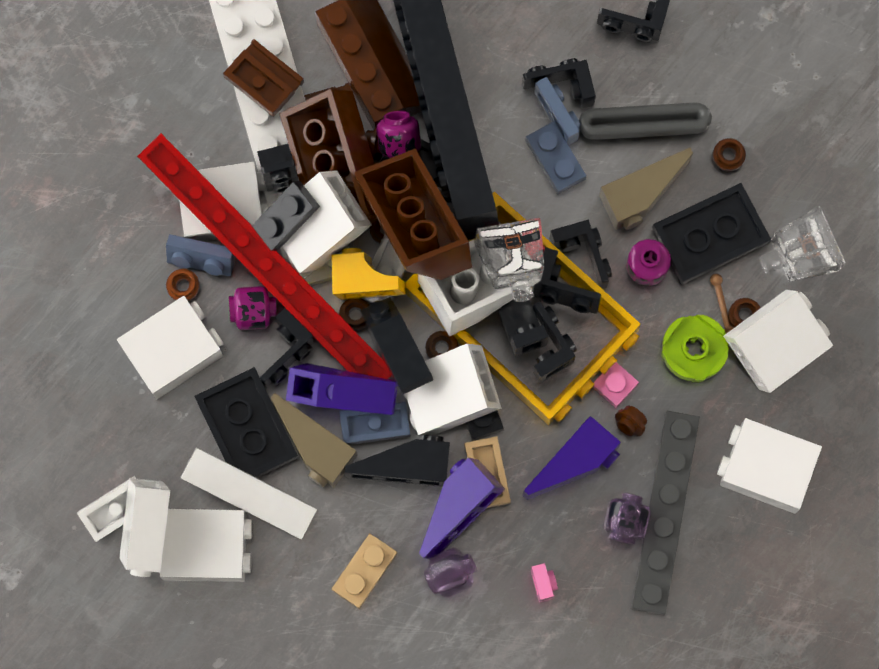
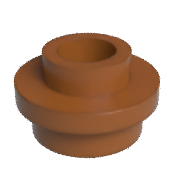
(179, 276)

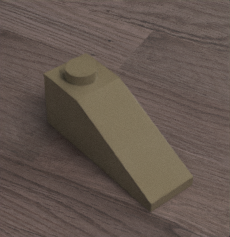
(635, 194)
(318, 448)

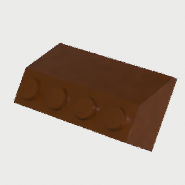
(369, 57)
(329, 136)
(415, 216)

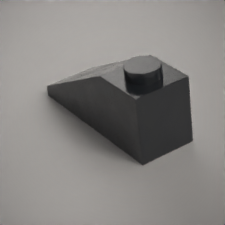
(396, 345)
(410, 463)

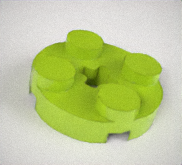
(696, 367)

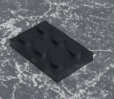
(712, 233)
(246, 424)

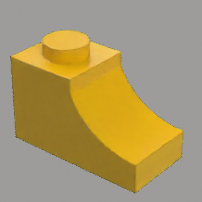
(356, 278)

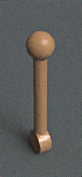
(716, 280)

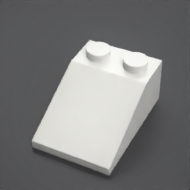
(464, 296)

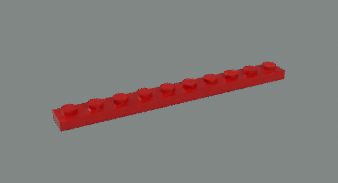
(263, 263)

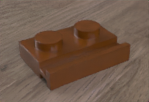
(263, 78)

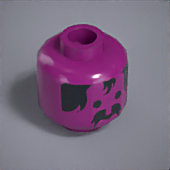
(398, 134)
(652, 272)
(252, 308)

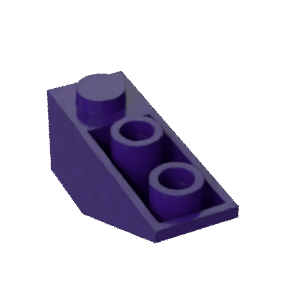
(340, 389)

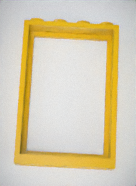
(582, 383)

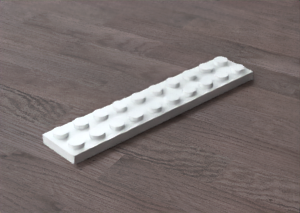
(237, 26)

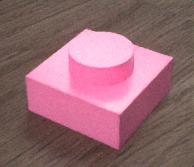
(615, 384)
(544, 582)

